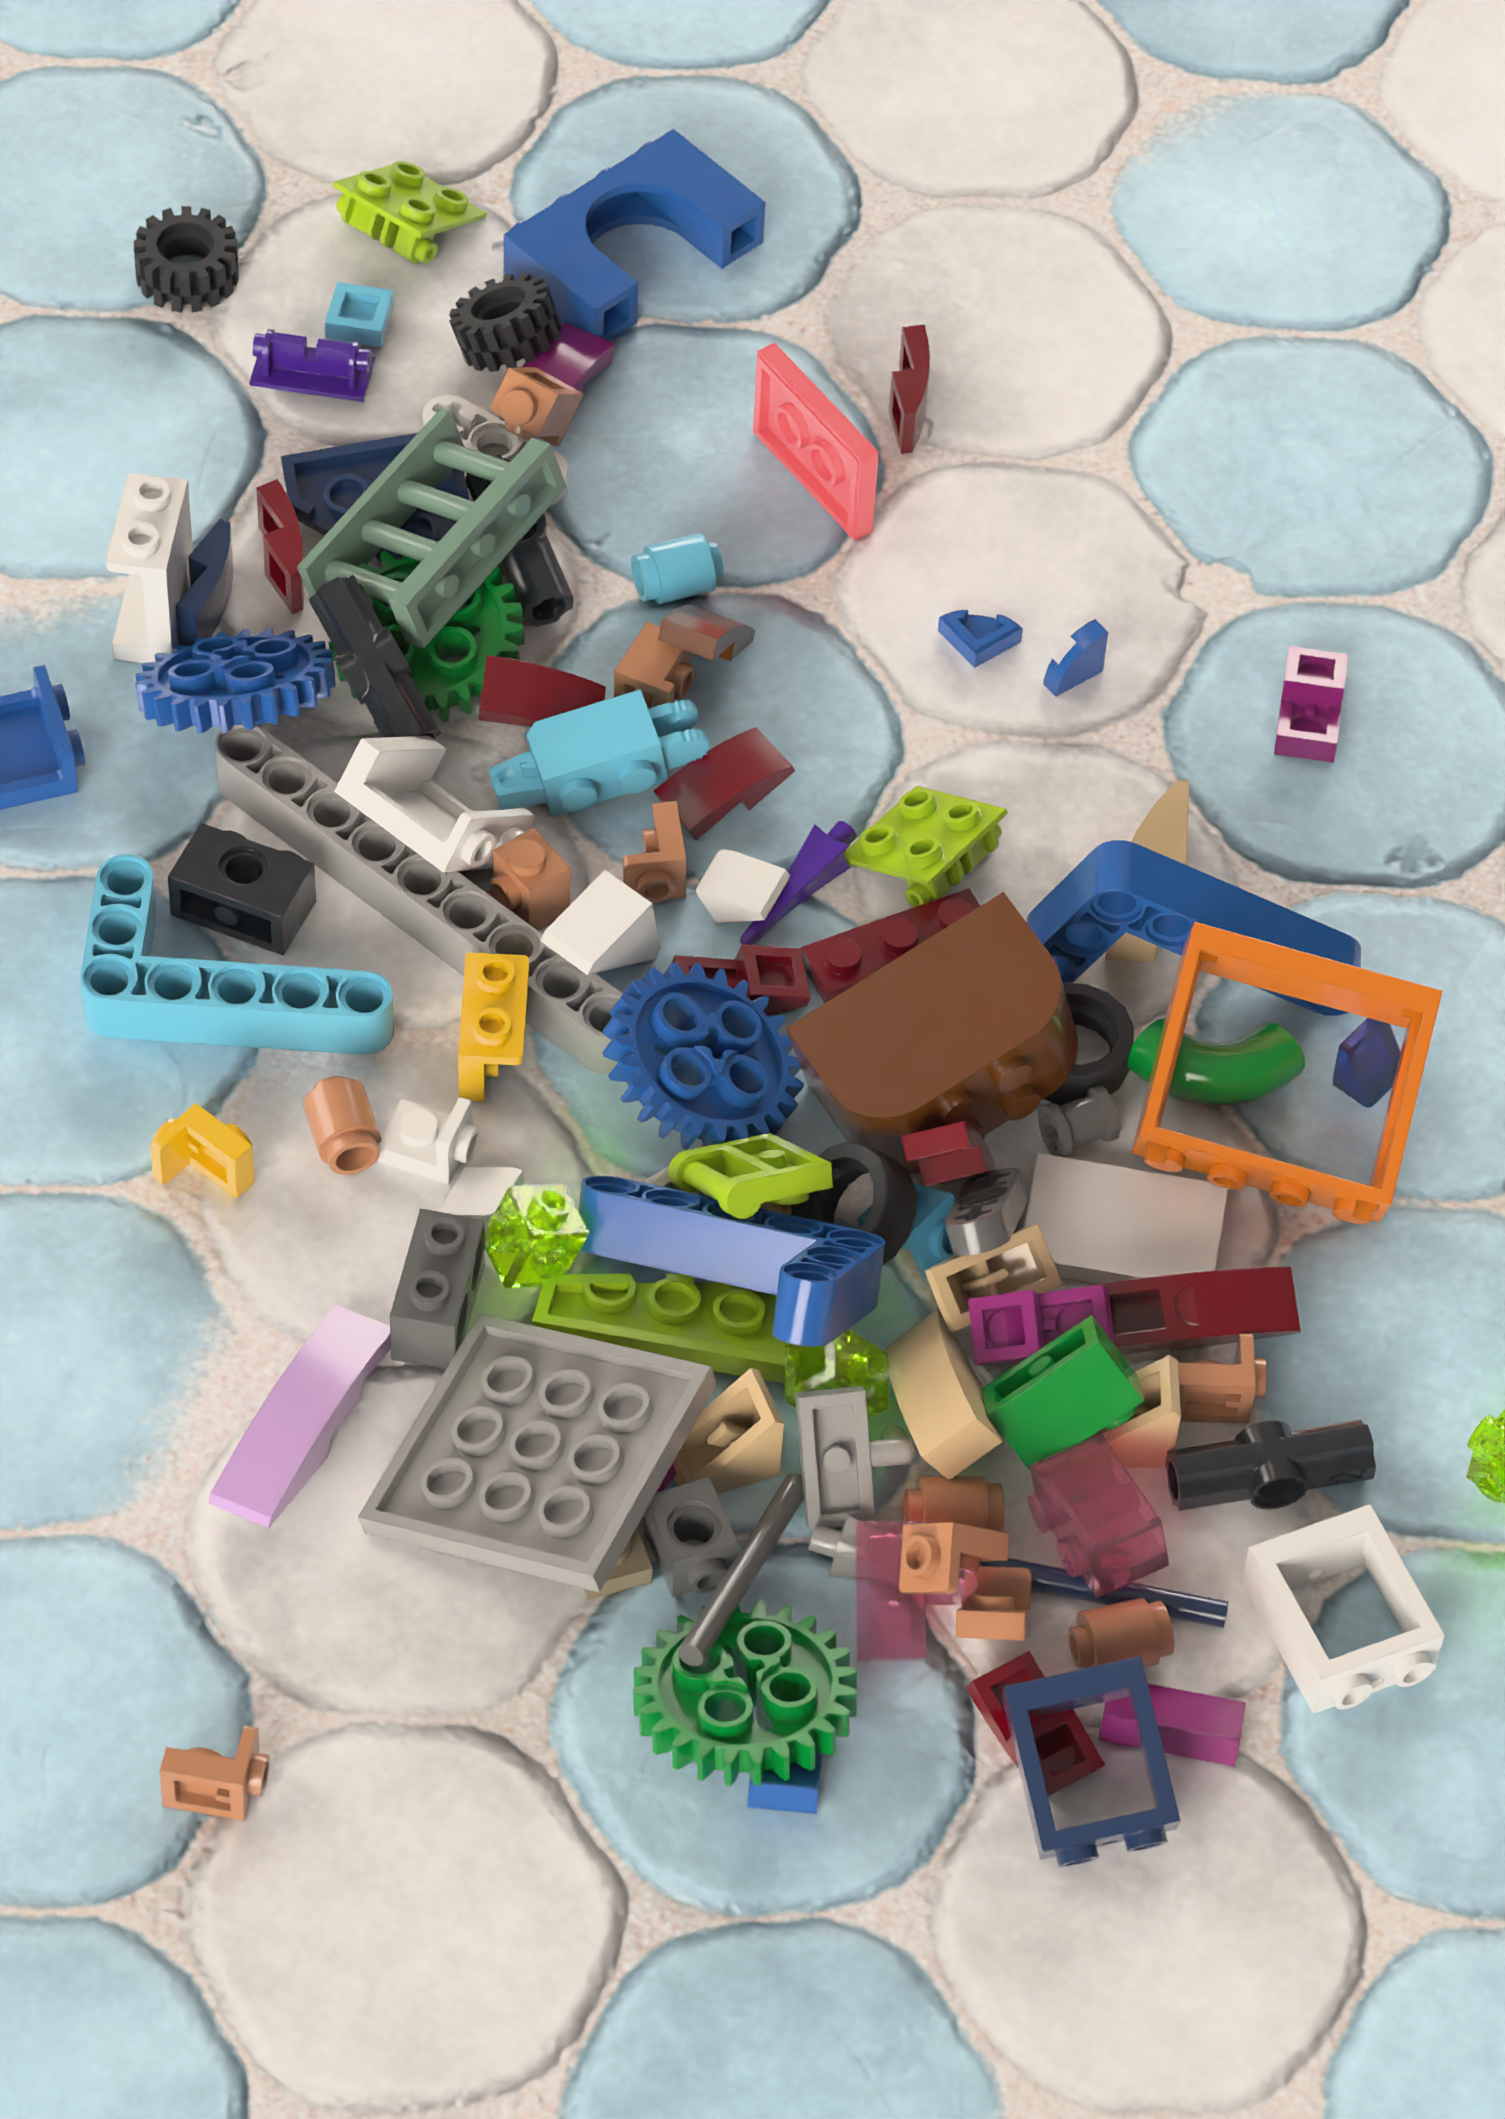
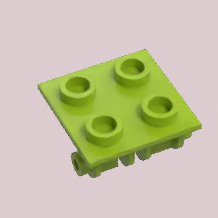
(403, 208)
(929, 841)

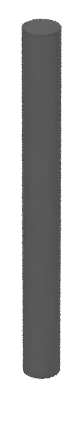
(742, 1571)

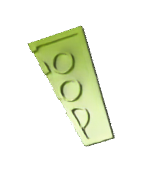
(671, 1318)

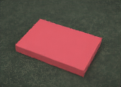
(815, 441)

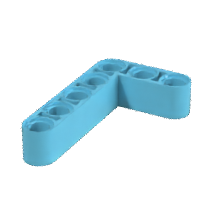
(210, 1000)

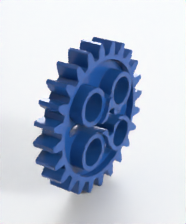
(235, 680)
(702, 1057)

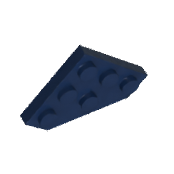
(332, 479)

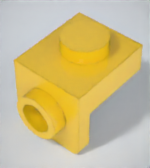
(209, 1145)

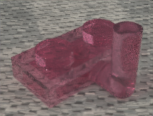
(889, 1621)

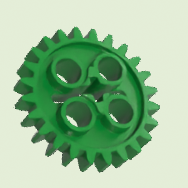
(489, 612)
(706, 1713)

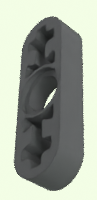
(986, 1212)

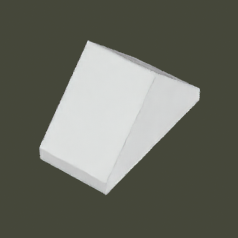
(605, 928)

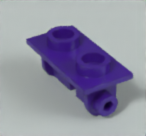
(328, 370)

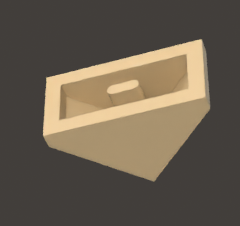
(1013, 1267)
(1156, 1422)
(734, 1438)

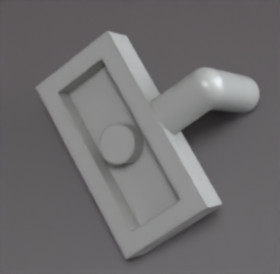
(840, 1457)

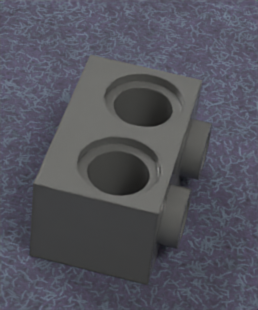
(437, 1288)

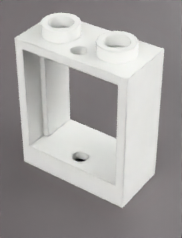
(1321, 1552)

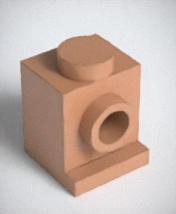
(535, 404)
(655, 668)
(531, 879)

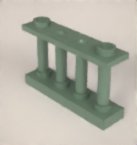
(467, 552)

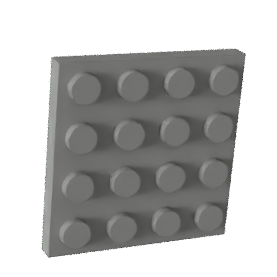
(538, 1451)

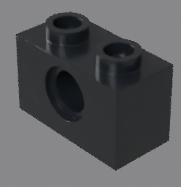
(242, 888)

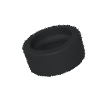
(1110, 1019)
(893, 1194)

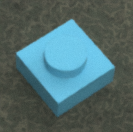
(359, 314)

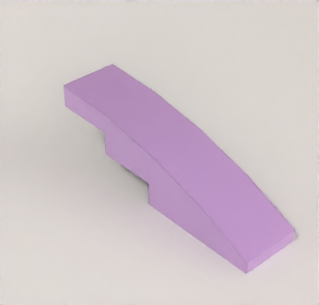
(299, 1417)

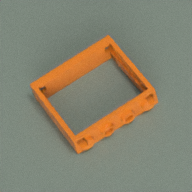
(1314, 981)

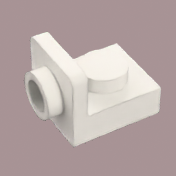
(429, 1139)

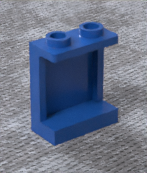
(35, 746)

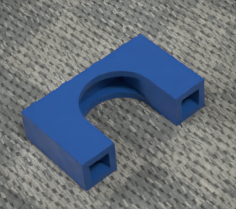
(659, 185)

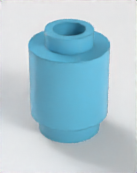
(676, 569)

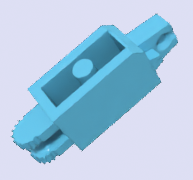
(599, 754)

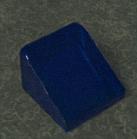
(1367, 1062)

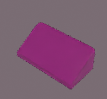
(1187, 1723)

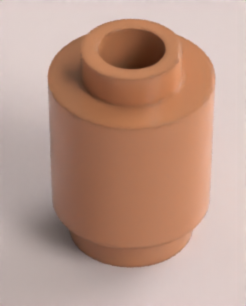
(343, 1124)
(957, 1500)
(1121, 1633)

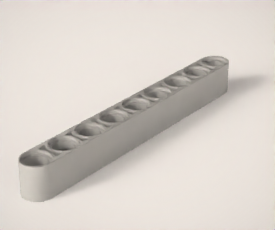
(429, 905)

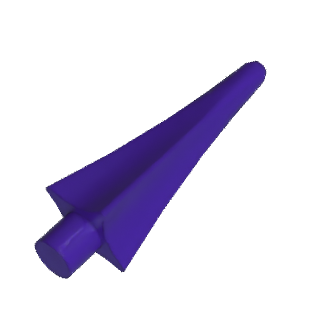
(815, 866)

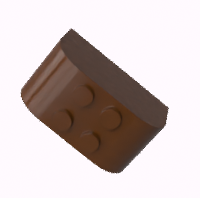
(943, 1035)

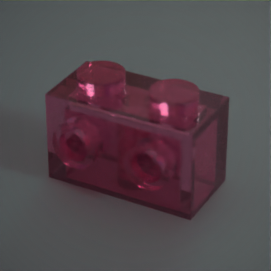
(1097, 1516)

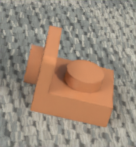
(661, 868)
(1222, 1391)
(938, 1551)
(998, 1606)
(215, 1784)

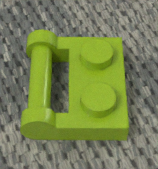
(759, 1172)

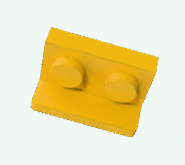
(491, 1019)

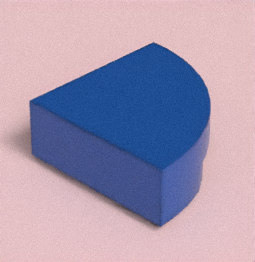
(979, 636)
(1081, 661)

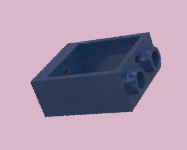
(1073, 1691)

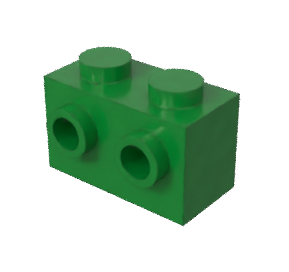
(1063, 1393)

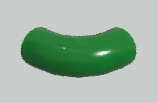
(1224, 1070)

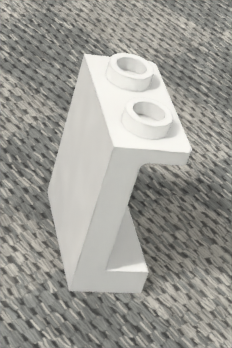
(153, 547)
(394, 788)

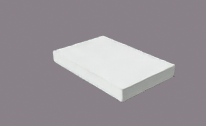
(1124, 1221)

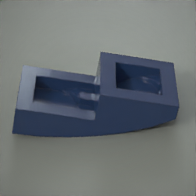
(210, 585)

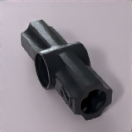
(532, 569)
(372, 660)
(1270, 1464)

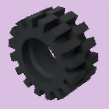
(186, 236)
(505, 322)

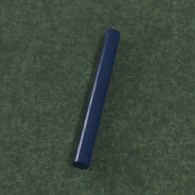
(1178, 1604)

